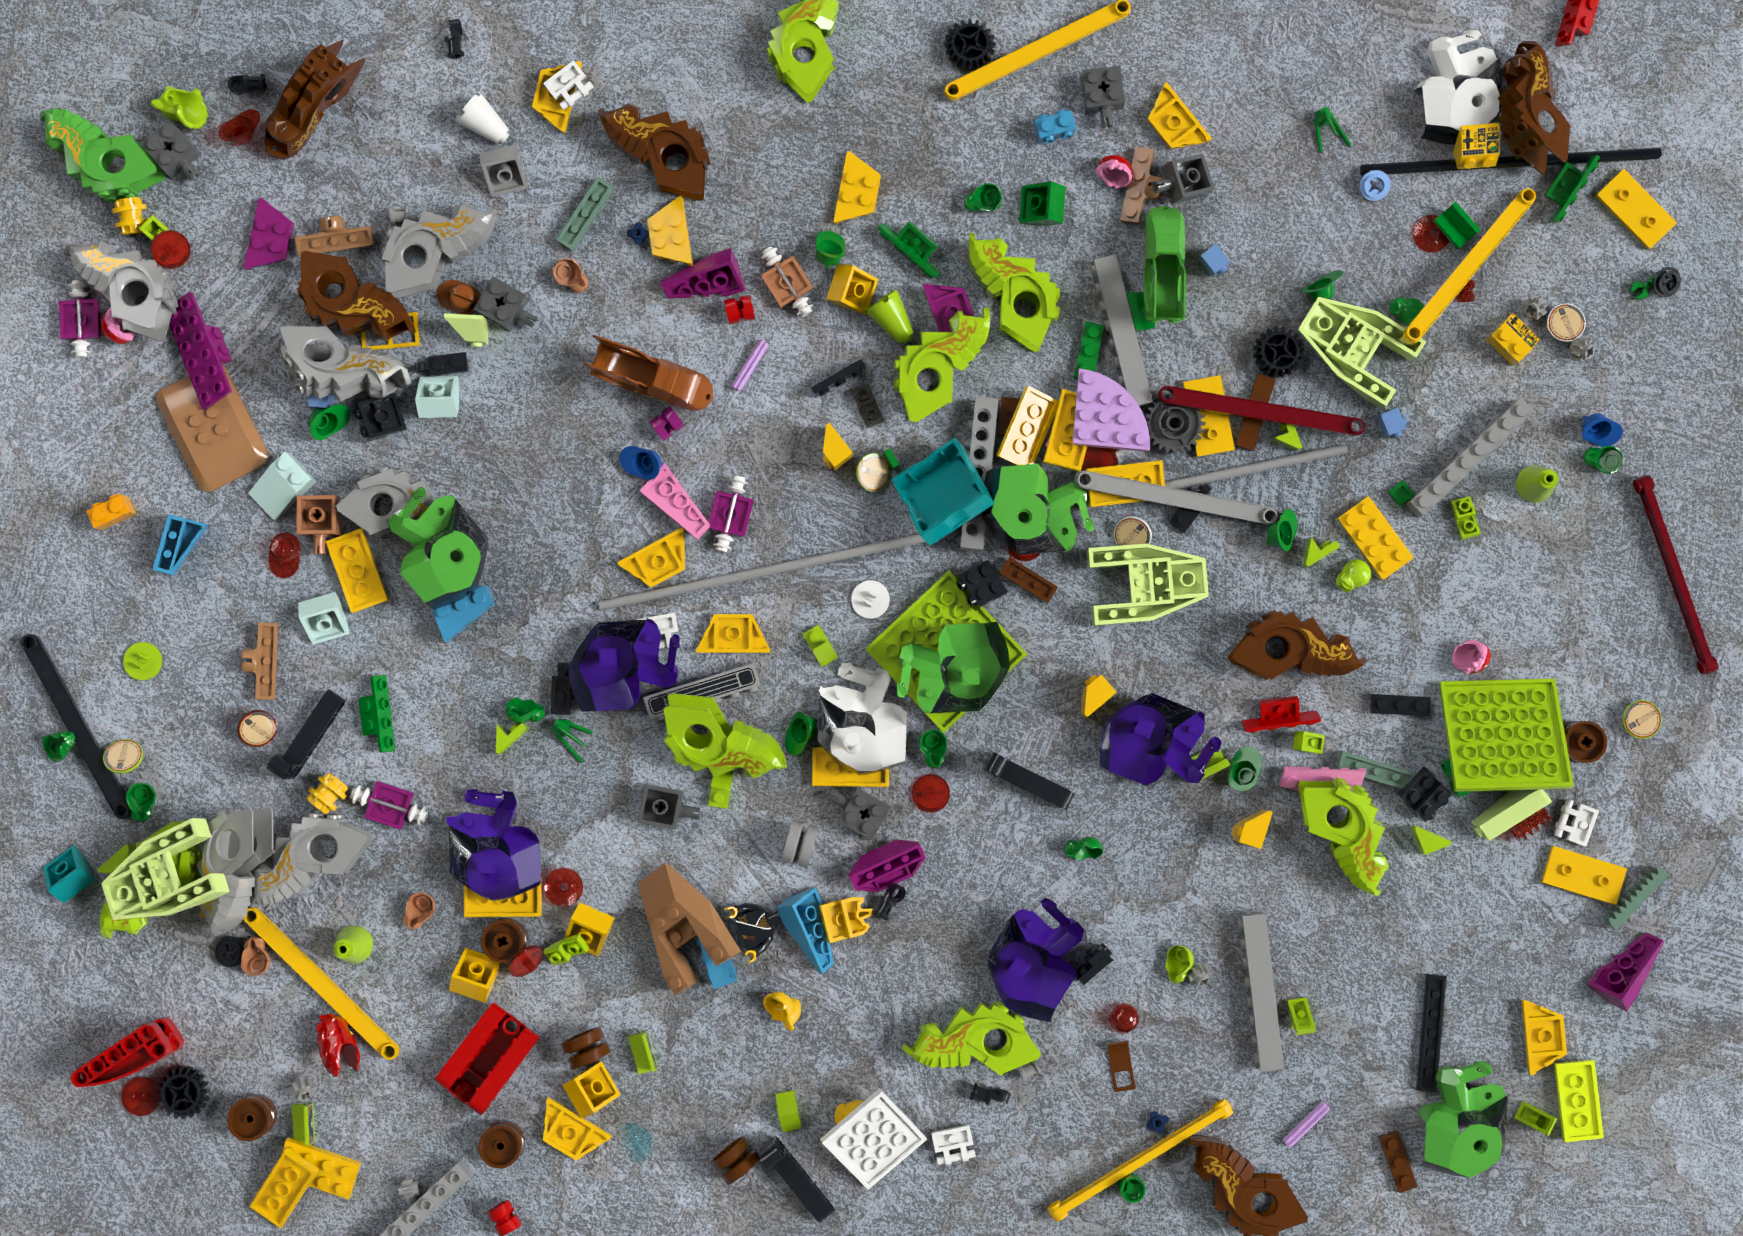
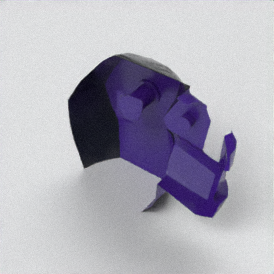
(615, 660)
(1155, 734)
(489, 852)
(1030, 964)

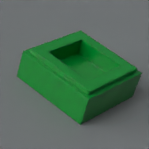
(891, 459)
(1401, 493)

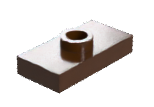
(1007, 409)

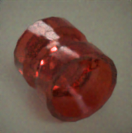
(1466, 293)

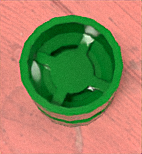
(1131, 1188)

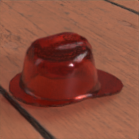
(240, 128)
(284, 555)

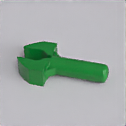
(1644, 286)

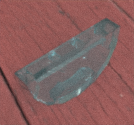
(640, 1140)

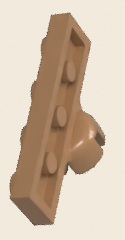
(1140, 186)
(335, 237)
(263, 661)

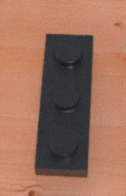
(838, 379)
(1400, 705)

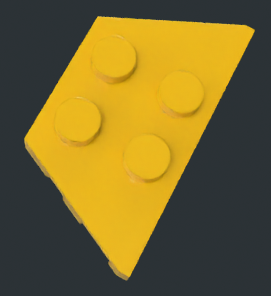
(546, 104)
(1175, 121)
(857, 190)
(670, 233)
(658, 560)
(733, 635)
(1543, 1036)
(569, 1132)

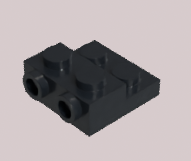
(379, 417)
(981, 585)
(1424, 794)
(1098, 958)

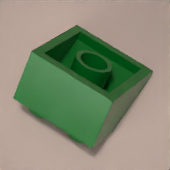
(1042, 204)

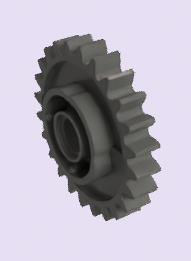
(1173, 438)

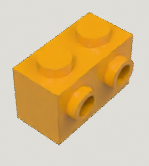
(111, 512)

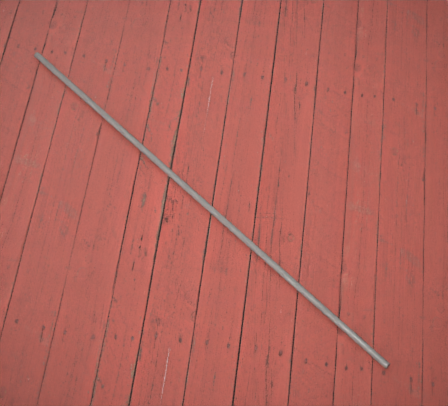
(916, 539)

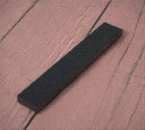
(1431, 1032)

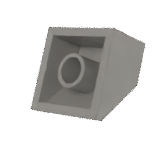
(503, 170)

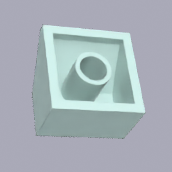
(437, 397)
(323, 618)

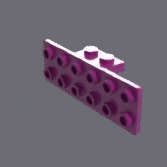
(201, 351)

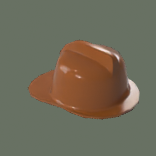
(458, 296)

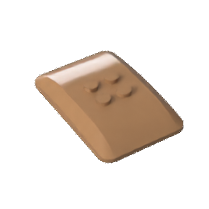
(217, 441)

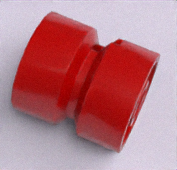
(734, 314)
(504, 1218)

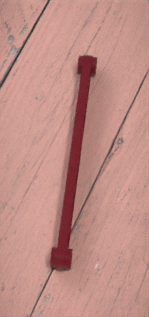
(1261, 411)
(1706, 662)

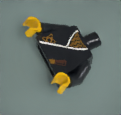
(754, 927)

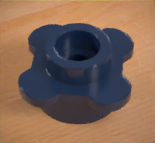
(638, 239)
(1154, 1116)

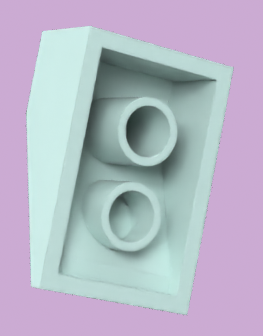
(281, 485)

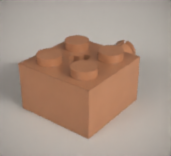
(319, 528)

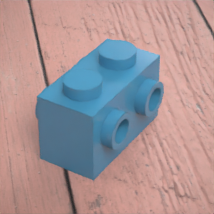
(1054, 127)

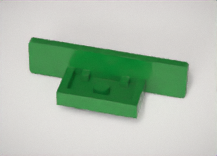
(1567, 184)
(914, 244)
(376, 714)

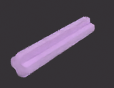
(750, 365)
(1306, 1124)

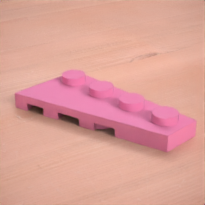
(675, 502)
(1292, 775)

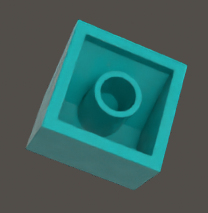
(68, 874)

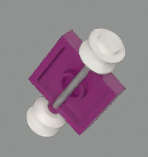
(79, 319)
(730, 513)
(389, 805)

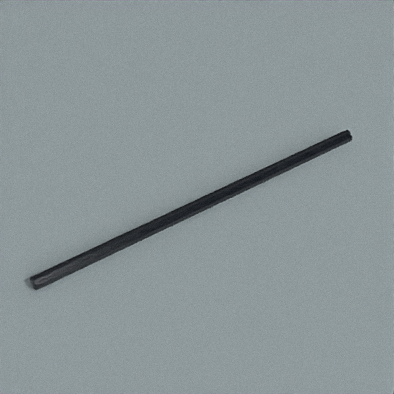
(1511, 161)

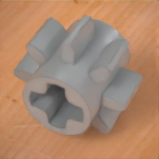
(1534, 307)
(1582, 349)
(1199, 975)
(302, 1088)
(409, 1190)

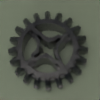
(975, 49)
(1285, 354)
(176, 1088)

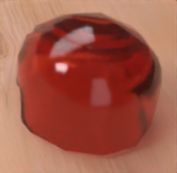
(1124, 1018)

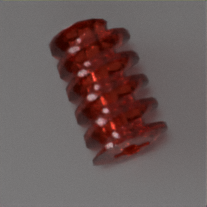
(1529, 823)

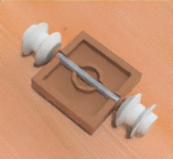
(787, 281)

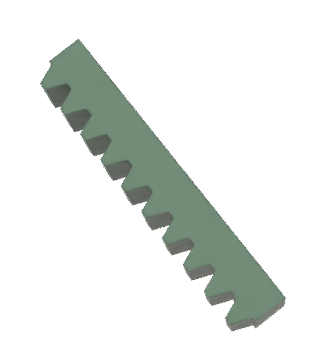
(585, 214)
(1376, 770)
(1636, 897)

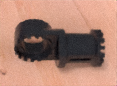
(454, 39)
(248, 83)
(888, 901)
(985, 1095)

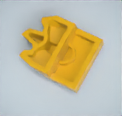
(844, 918)

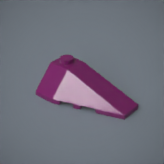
(709, 276)
(1625, 975)

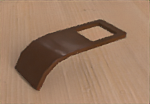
(1120, 1061)

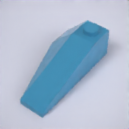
(804, 922)

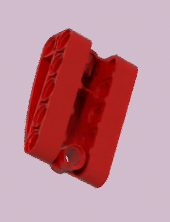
(486, 1059)
(121, 1060)

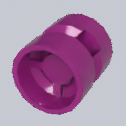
(665, 430)

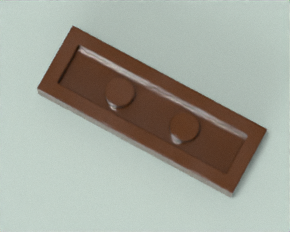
(1028, 580)
(1397, 1161)

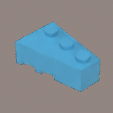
(177, 543)
(459, 615)
(720, 975)

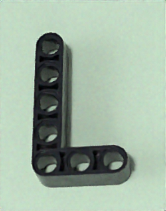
(290, 764)
(1028, 780)
(778, 1156)

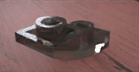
(867, 406)

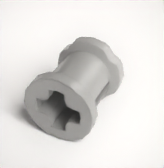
(399, 215)
(1029, 1069)

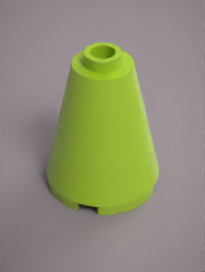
(892, 317)
(1536, 483)
(353, 944)

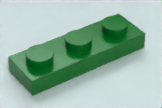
(1089, 347)

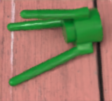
(1327, 118)
(562, 728)

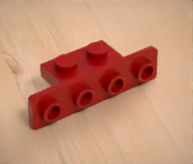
(1578, 18)
(1280, 713)

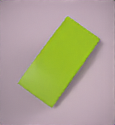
(1465, 519)
(563, 950)

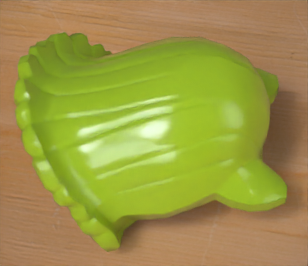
(182, 107)

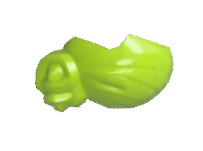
(1353, 575)
(1178, 963)

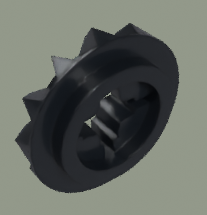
(1671, 286)
(222, 948)

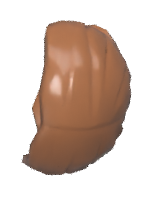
(570, 274)
(418, 910)
(254, 958)

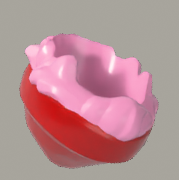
(1114, 171)
(113, 329)
(1471, 656)

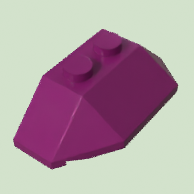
(886, 865)

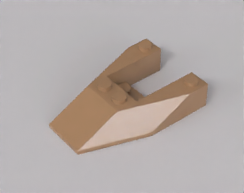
(675, 917)

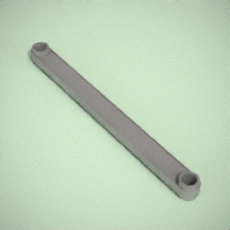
(1176, 497)

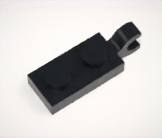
(444, 364)
(1184, 517)
(561, 692)

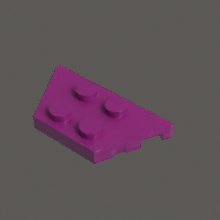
(269, 237)
(945, 302)

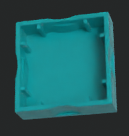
(942, 491)

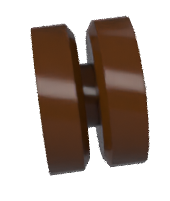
(1593, 740)
(492, 939)
(586, 1049)
(247, 1127)
(491, 1150)
(735, 1161)

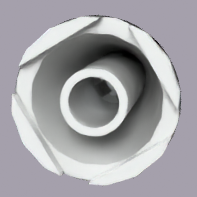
(483, 120)

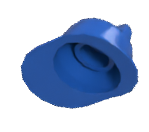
(1601, 430)
(640, 462)

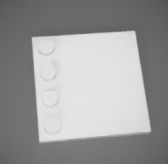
(873, 1139)

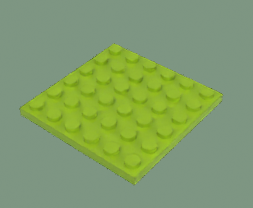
(921, 625)
(1505, 735)

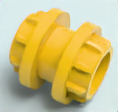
(129, 215)
(327, 793)

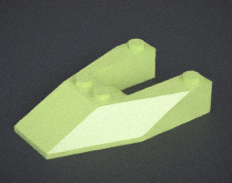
(1348, 338)
(1158, 581)
(148, 880)

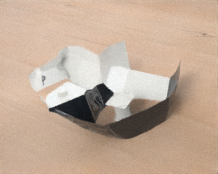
(1463, 89)
(859, 726)

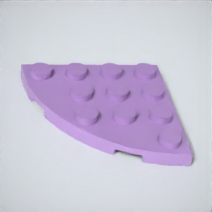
(1107, 415)

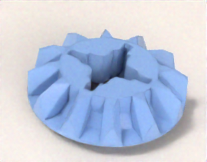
(1383, 184)

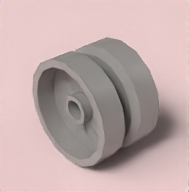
(799, 844)

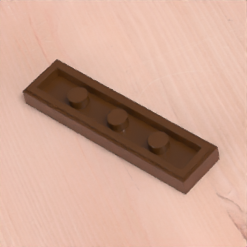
(1251, 428)

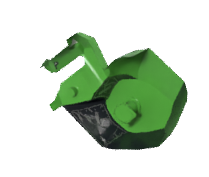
(1028, 514)
(446, 549)
(962, 671)
(1469, 1126)

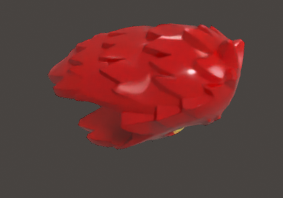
(334, 1039)

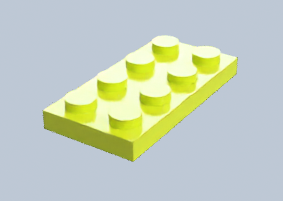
(1578, 1100)

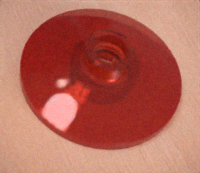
(1423, 237)
(556, 893)

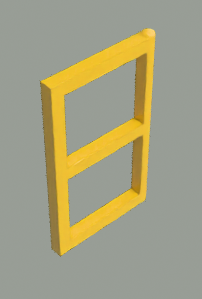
(391, 345)

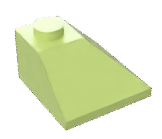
(472, 328)

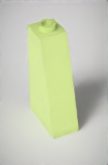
(1509, 811)

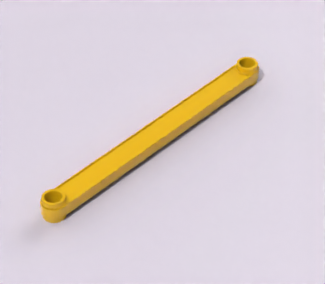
(1037, 50)
(1469, 266)
(322, 983)
(1059, 1210)

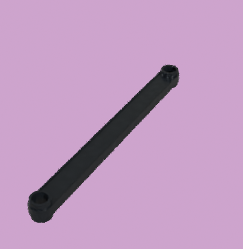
(76, 724)

